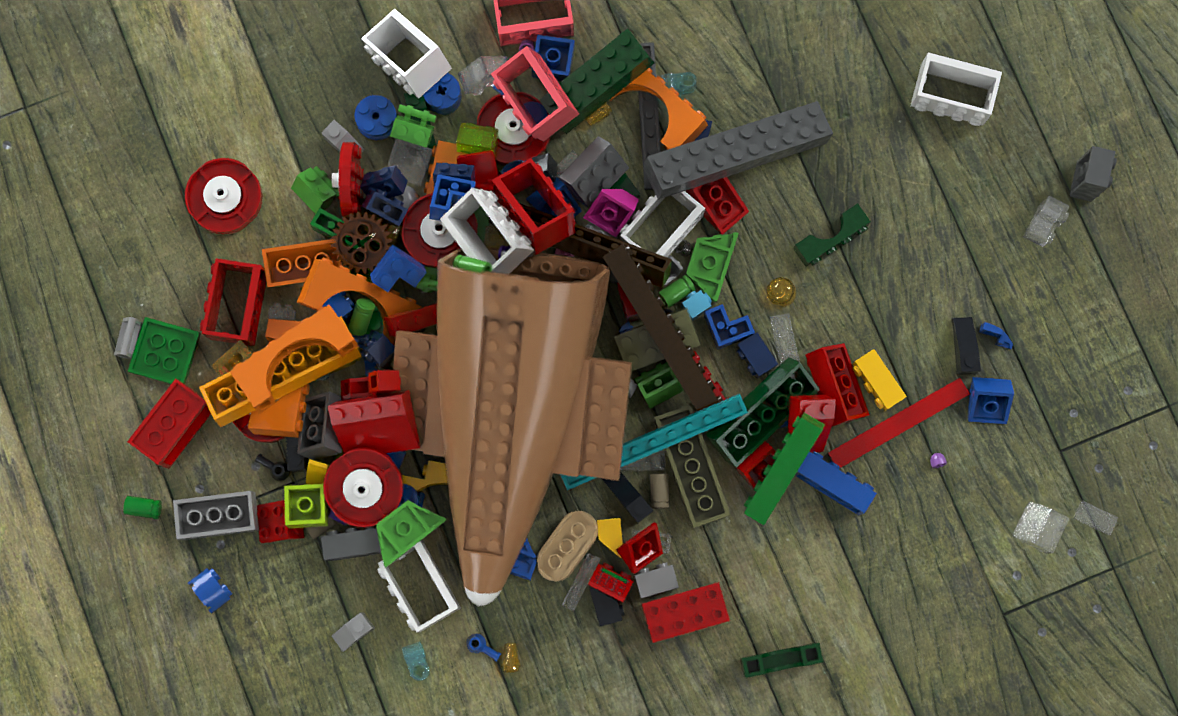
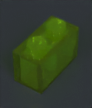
(476, 138)

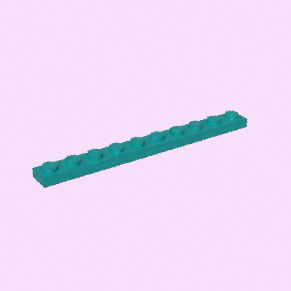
(672, 434)

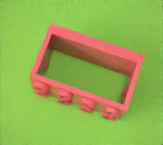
(517, 33)
(516, 66)

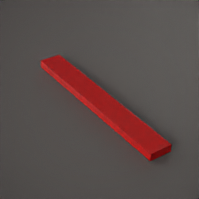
(899, 423)

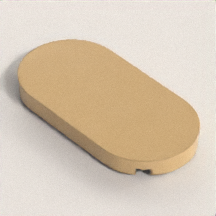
(567, 545)

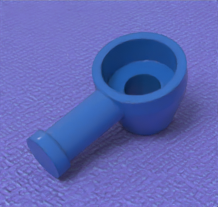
(482, 647)

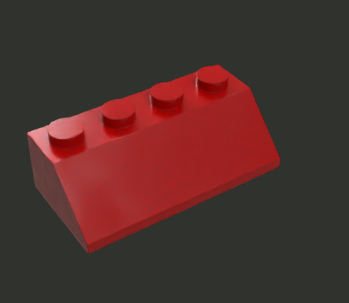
(835, 378)

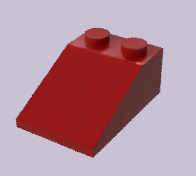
(721, 203)
(817, 406)

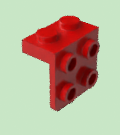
(484, 166)
(272, 523)

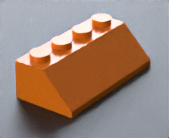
(293, 262)

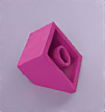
(611, 210)

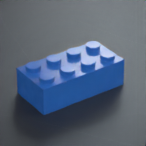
(836, 484)

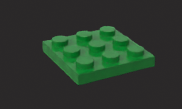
(164, 351)

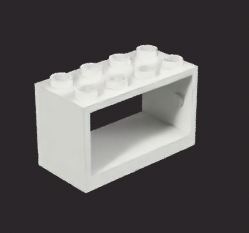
(388, 35)
(960, 72)
(681, 232)
(469, 241)
(437, 577)

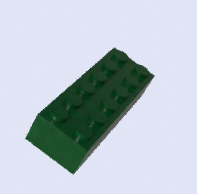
(602, 77)
(766, 411)

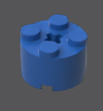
(447, 103)
(210, 590)

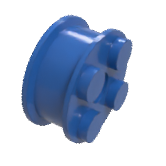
(373, 107)

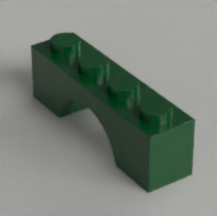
(812, 248)
(781, 659)

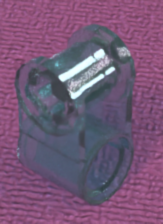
(677, 80)
(415, 657)

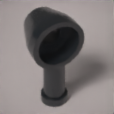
(273, 466)

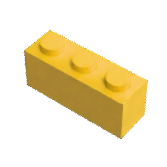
(878, 380)

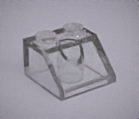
(1040, 527)

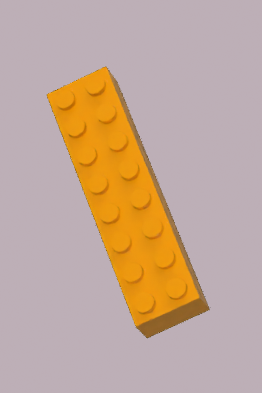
(229, 402)

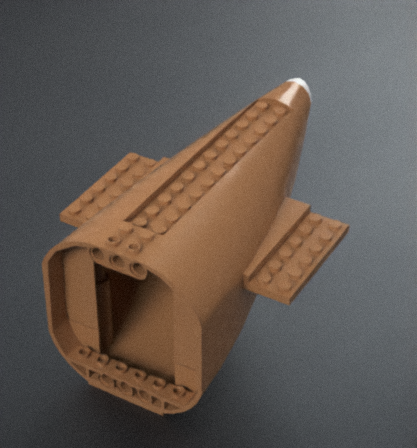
(513, 399)

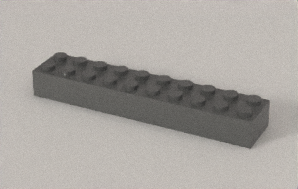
(737, 150)

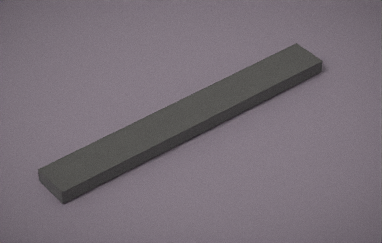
(649, 119)

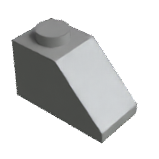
(336, 135)
(353, 631)

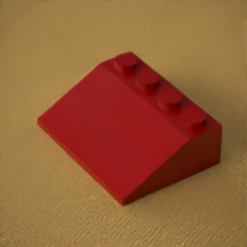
(376, 422)

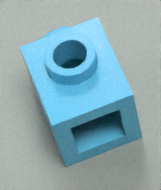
(697, 303)

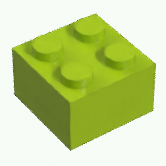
(305, 506)

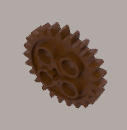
(352, 228)

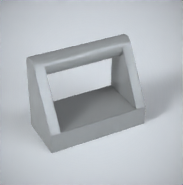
(128, 337)

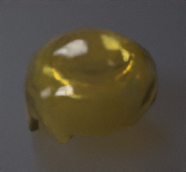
(781, 291)

